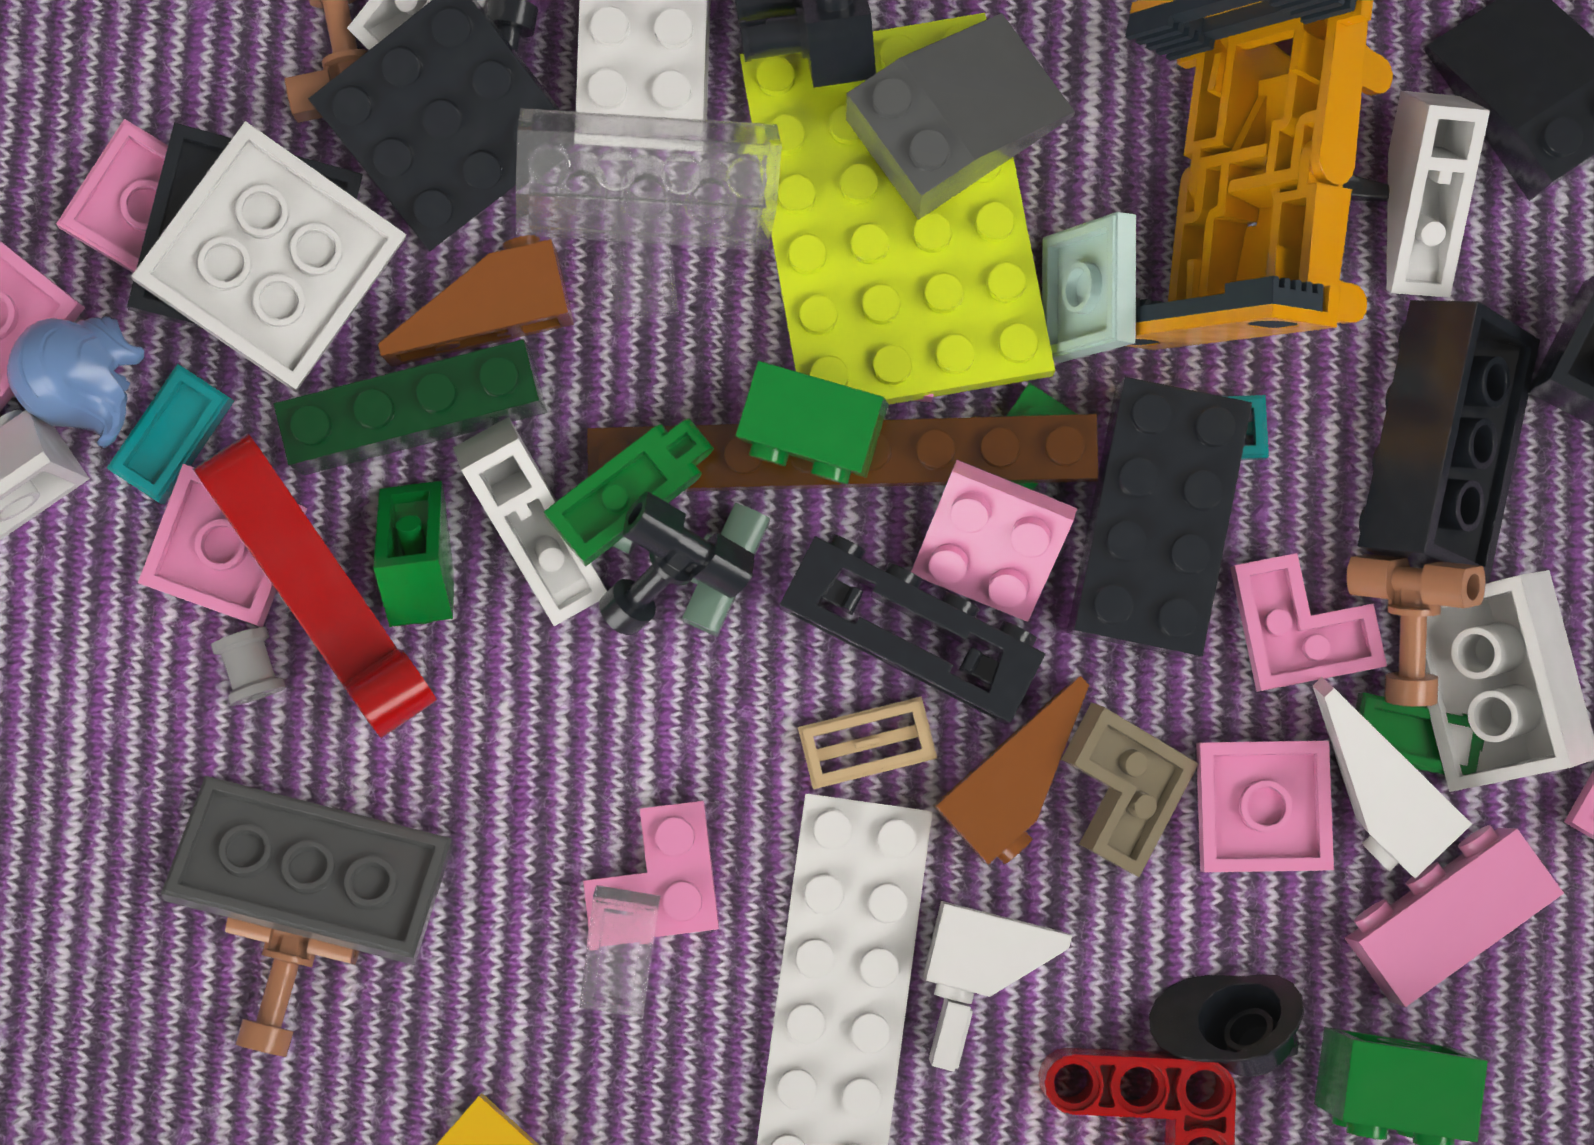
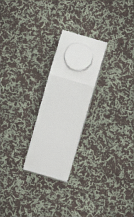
(1431, 189)
(515, 501)
(1388, 795)

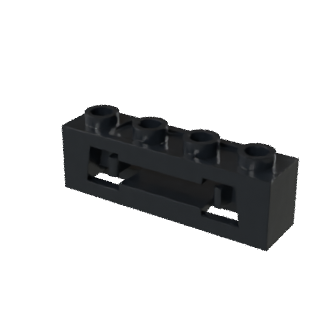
(953, 616)

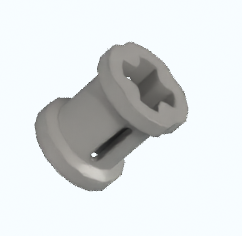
(248, 666)

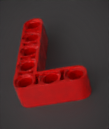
(314, 586)
(1163, 1101)

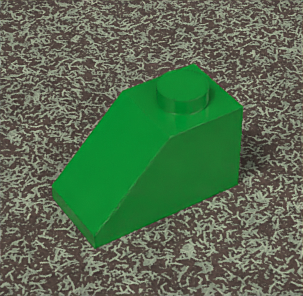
(414, 554)

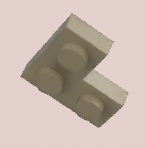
(1143, 784)

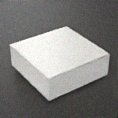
(950, 1035)

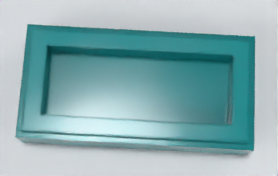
(170, 434)

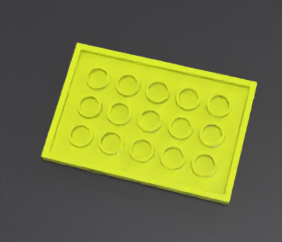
(864, 281)

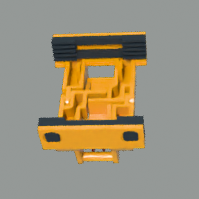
(1265, 147)

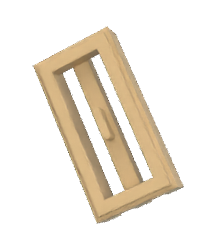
(920, 729)

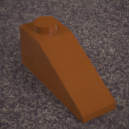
(494, 301)
(1010, 785)

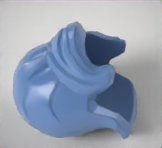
(68, 374)

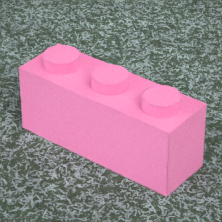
(1452, 913)

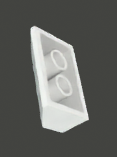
(33, 469)
(1514, 680)

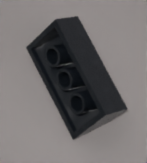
(1449, 435)

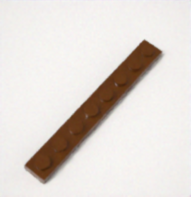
(905, 455)

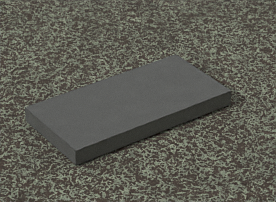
(308, 870)

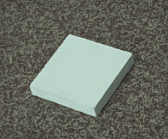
(1090, 286)

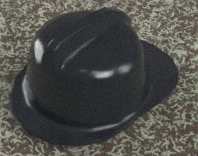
(1230, 1020)

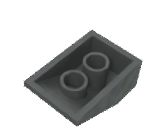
(955, 112)

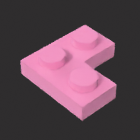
(1289, 643)
(676, 869)

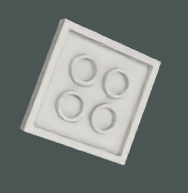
(269, 256)

